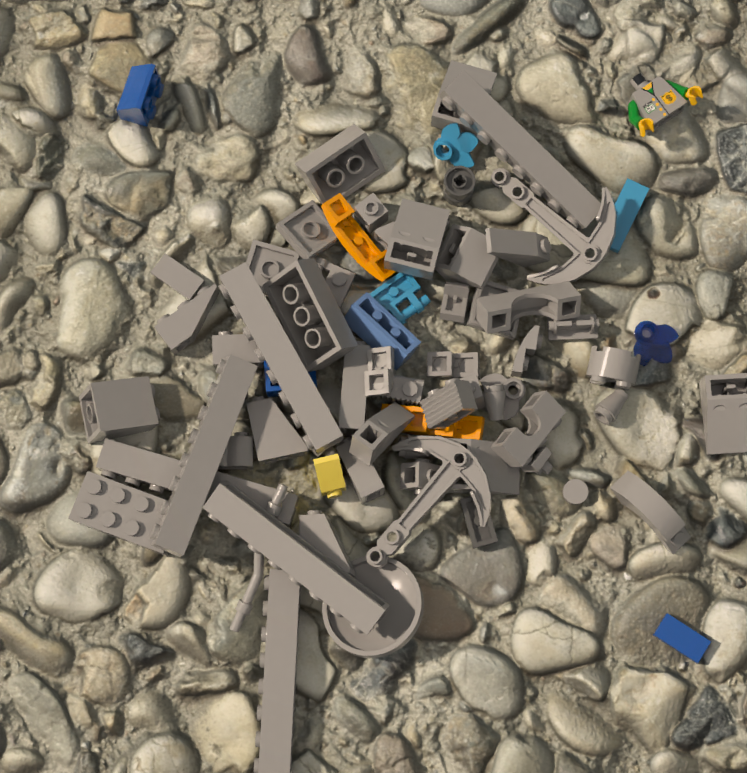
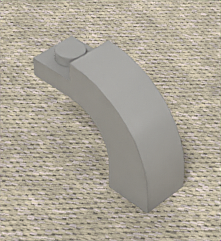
(653, 509)

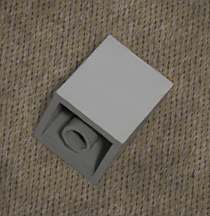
(118, 408)

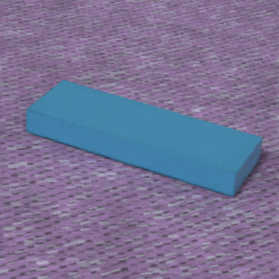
(627, 207)

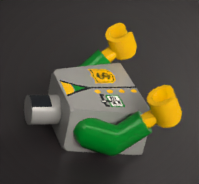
(657, 102)

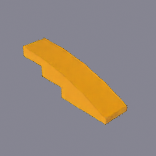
(466, 428)

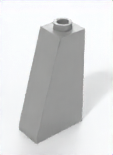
(353, 398)

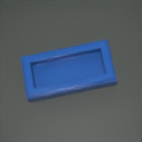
(681, 638)

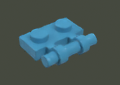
(397, 291)

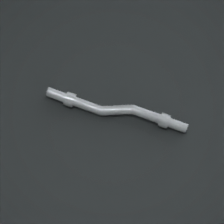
(245, 604)

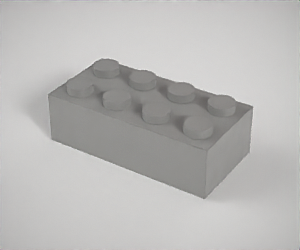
(310, 314)
(117, 511)

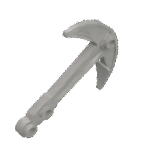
(579, 244)
(441, 482)

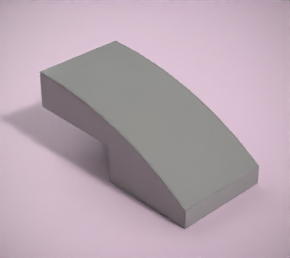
(452, 365)
(380, 371)

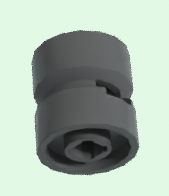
(458, 186)

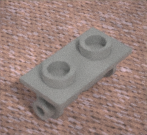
(574, 328)

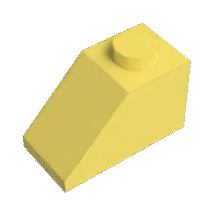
(330, 476)

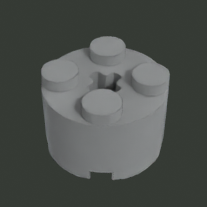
(613, 366)

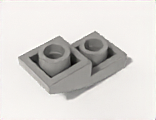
(528, 346)

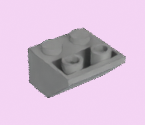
(465, 257)

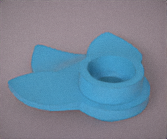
(459, 146)

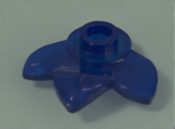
(656, 345)

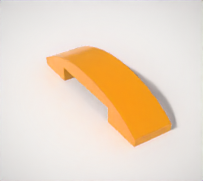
(353, 237)

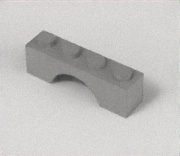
(555, 301)

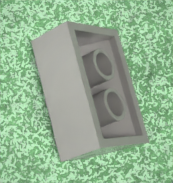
(340, 165)

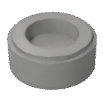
(575, 492)

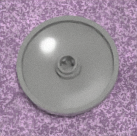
(399, 623)

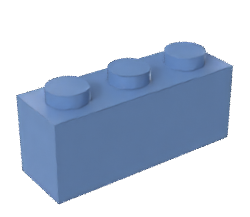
(381, 329)

